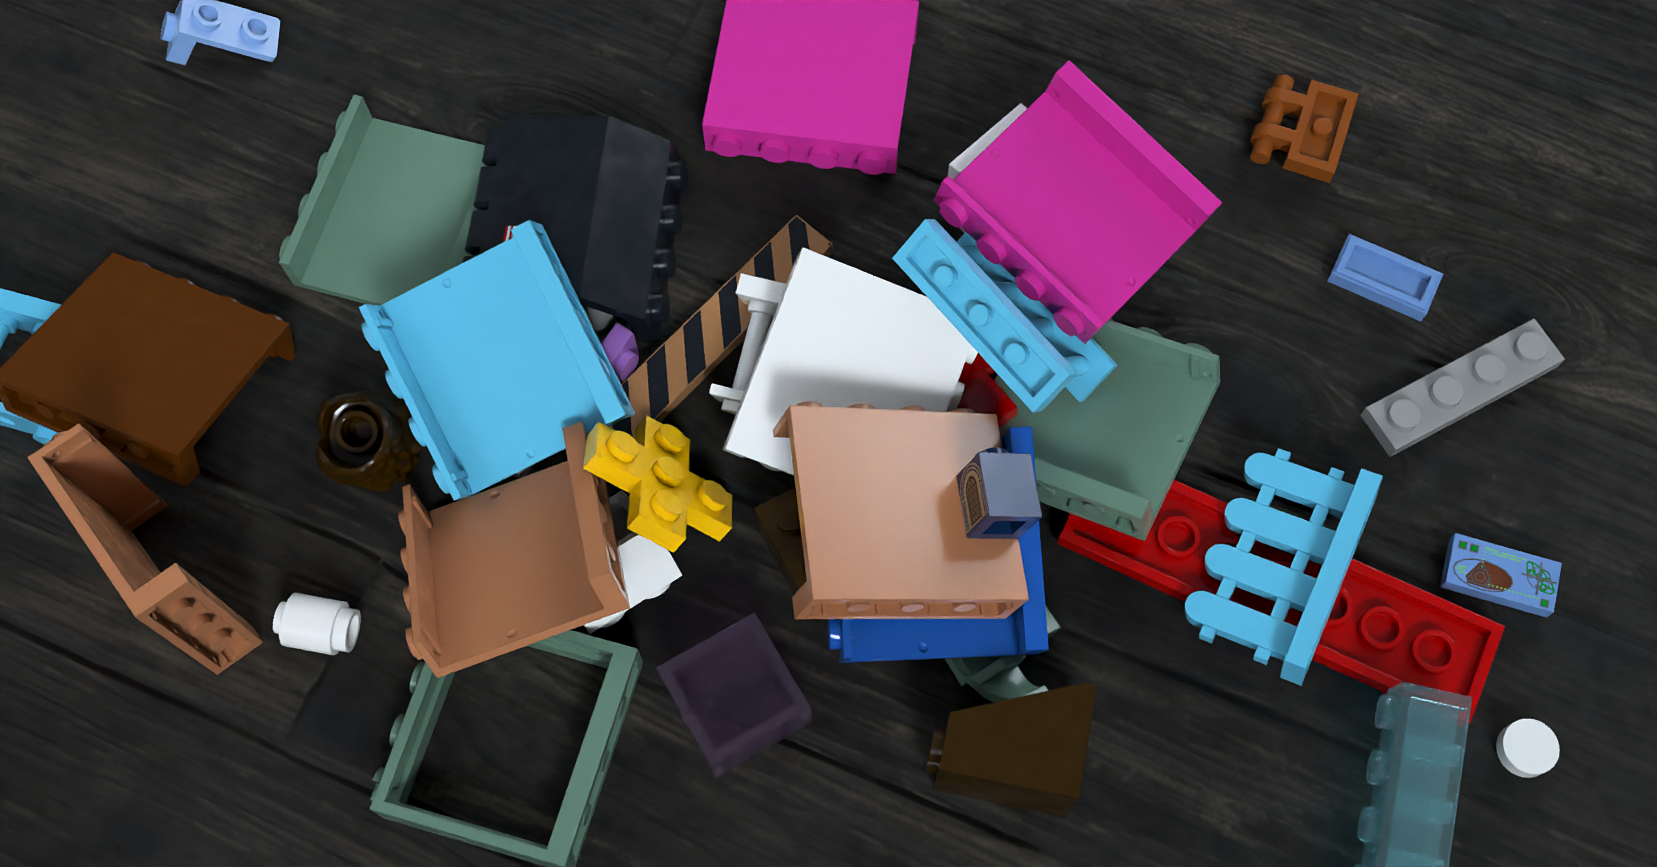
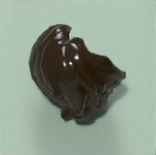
(366, 441)

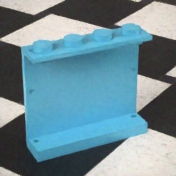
(495, 362)

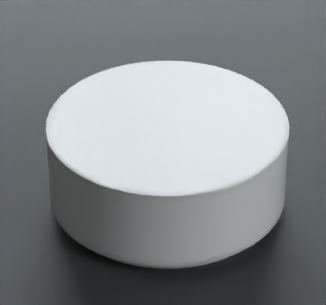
(1527, 748)

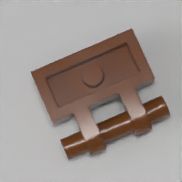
(1319, 131)

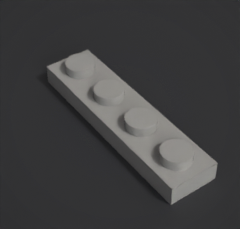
(1462, 387)

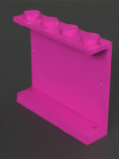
(812, 81)
(1076, 203)

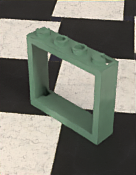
(414, 729)

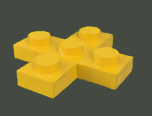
(659, 482)

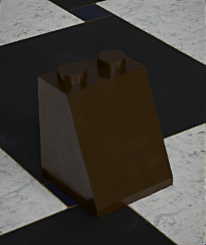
(1017, 750)

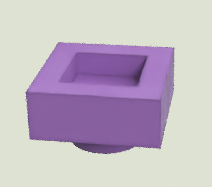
(621, 351)

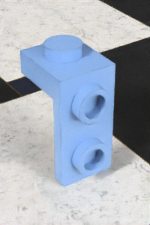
(220, 27)

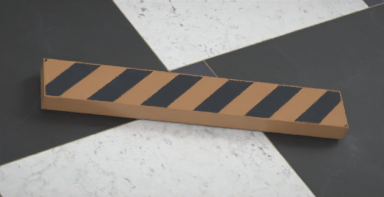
(712, 330)

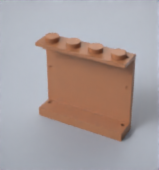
(105, 506)
(888, 515)
(511, 563)

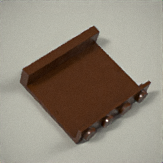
(141, 364)

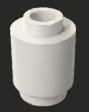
(317, 624)

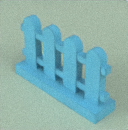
(1274, 581)

